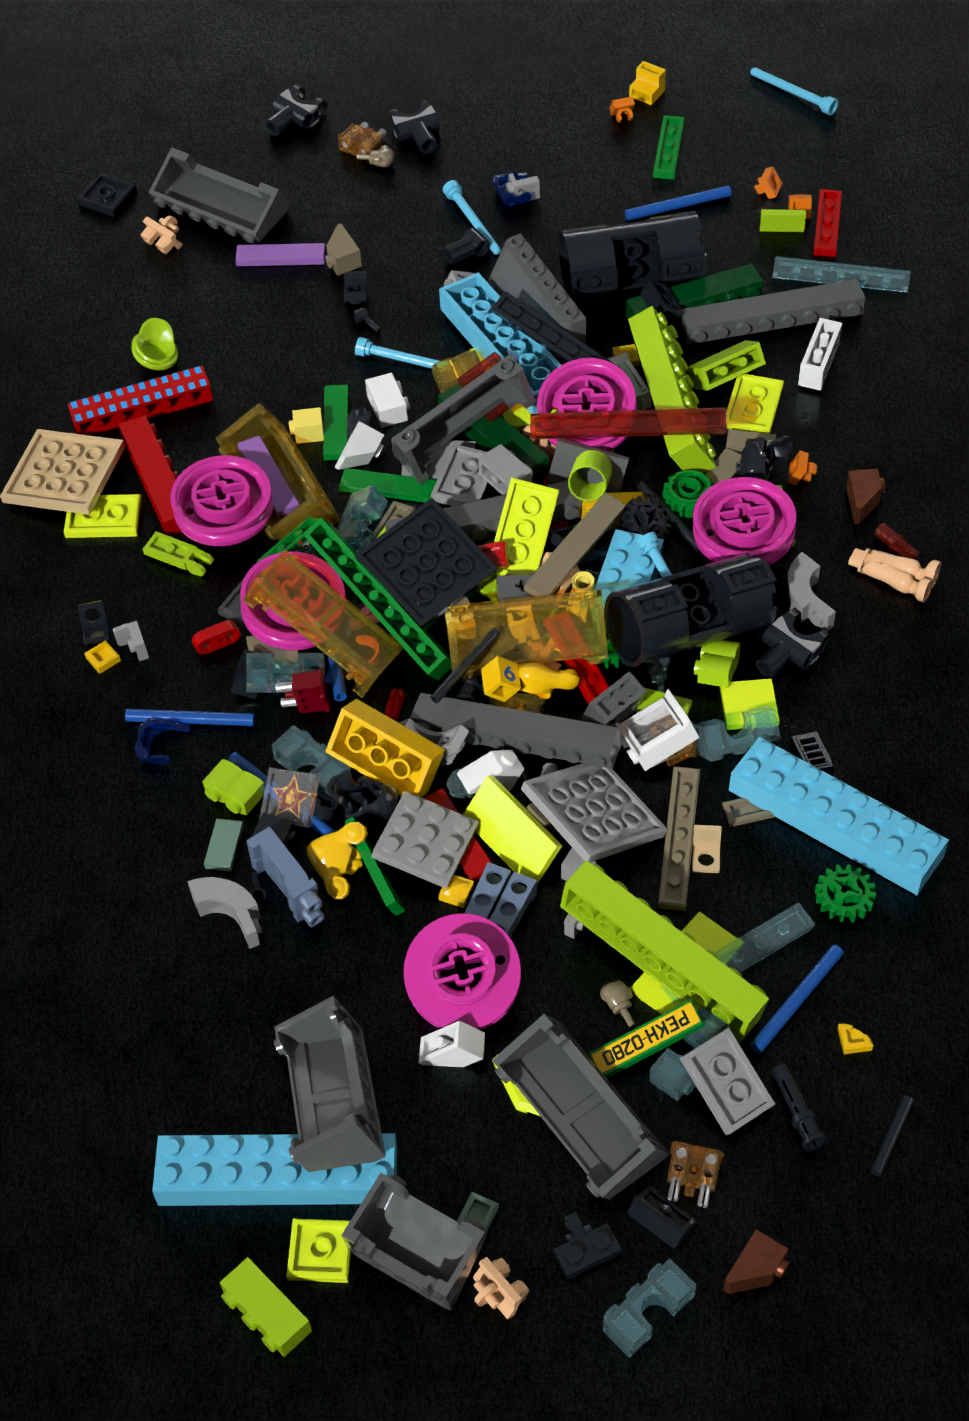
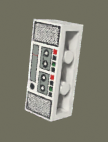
(820, 354)

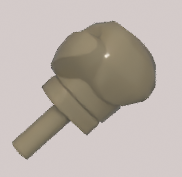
(381, 157)
(618, 999)

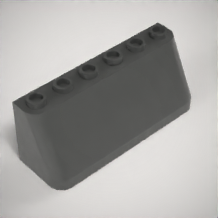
(217, 198)
(531, 282)

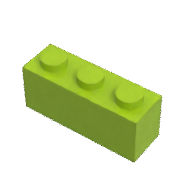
(726, 365)
(265, 1308)

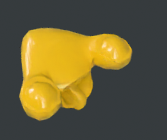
(543, 680)
(336, 856)

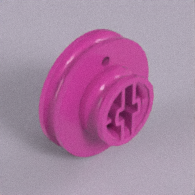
(588, 387)
(227, 499)
(744, 518)
(269, 626)
(472, 1003)

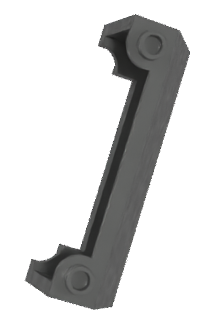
(499, 384)
(330, 1089)
(580, 1106)

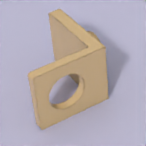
(706, 841)

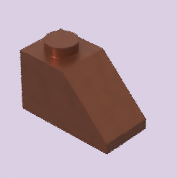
(864, 492)
(757, 1264)

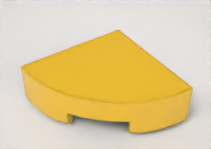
(853, 1039)

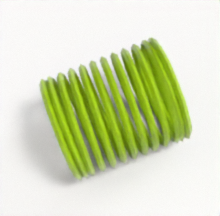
(584, 490)

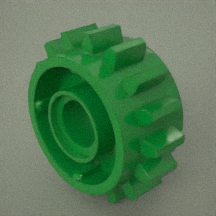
(684, 490)

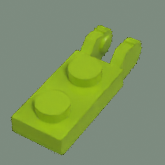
(177, 553)

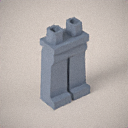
(271, 855)
(502, 898)

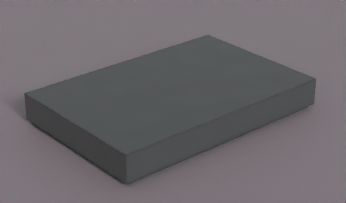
(566, 455)

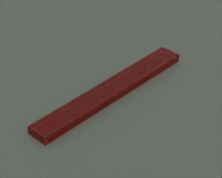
(628, 423)

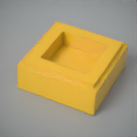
(102, 656)

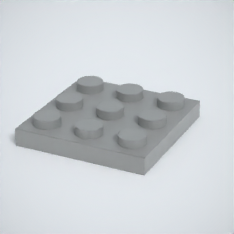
(425, 839)

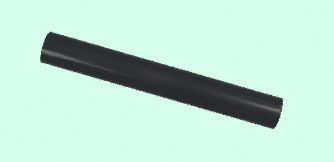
(892, 1135)

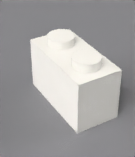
(387, 400)

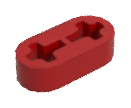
(216, 637)

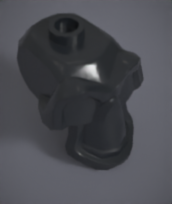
(759, 456)
(364, 799)

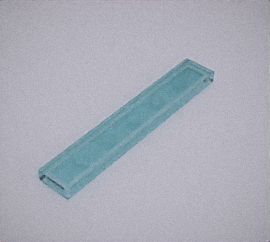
(837, 272)
(761, 941)

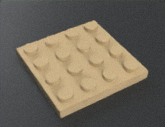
(63, 471)

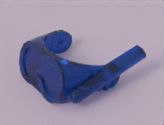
(508, 198)
(148, 731)

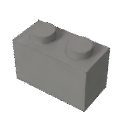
(500, 465)

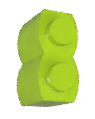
(717, 663)
(233, 787)

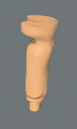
(897, 571)

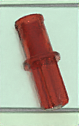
(896, 542)

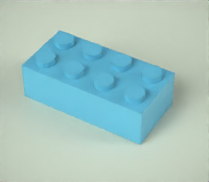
(626, 564)

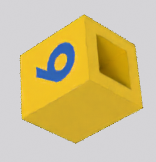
(501, 679)

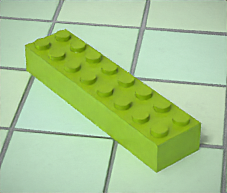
(670, 385)
(662, 949)

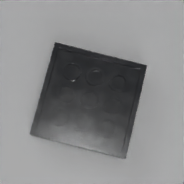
(426, 563)

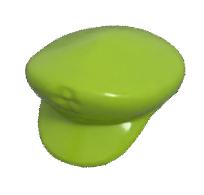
(155, 345)

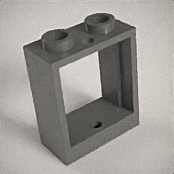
(615, 702)

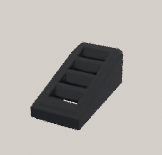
(826, 763)

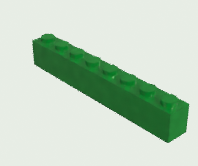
(406, 631)

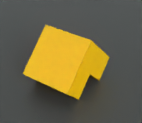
(648, 83)

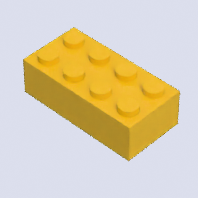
(384, 749)

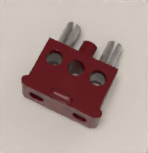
(306, 691)

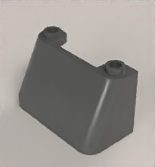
(414, 1241)

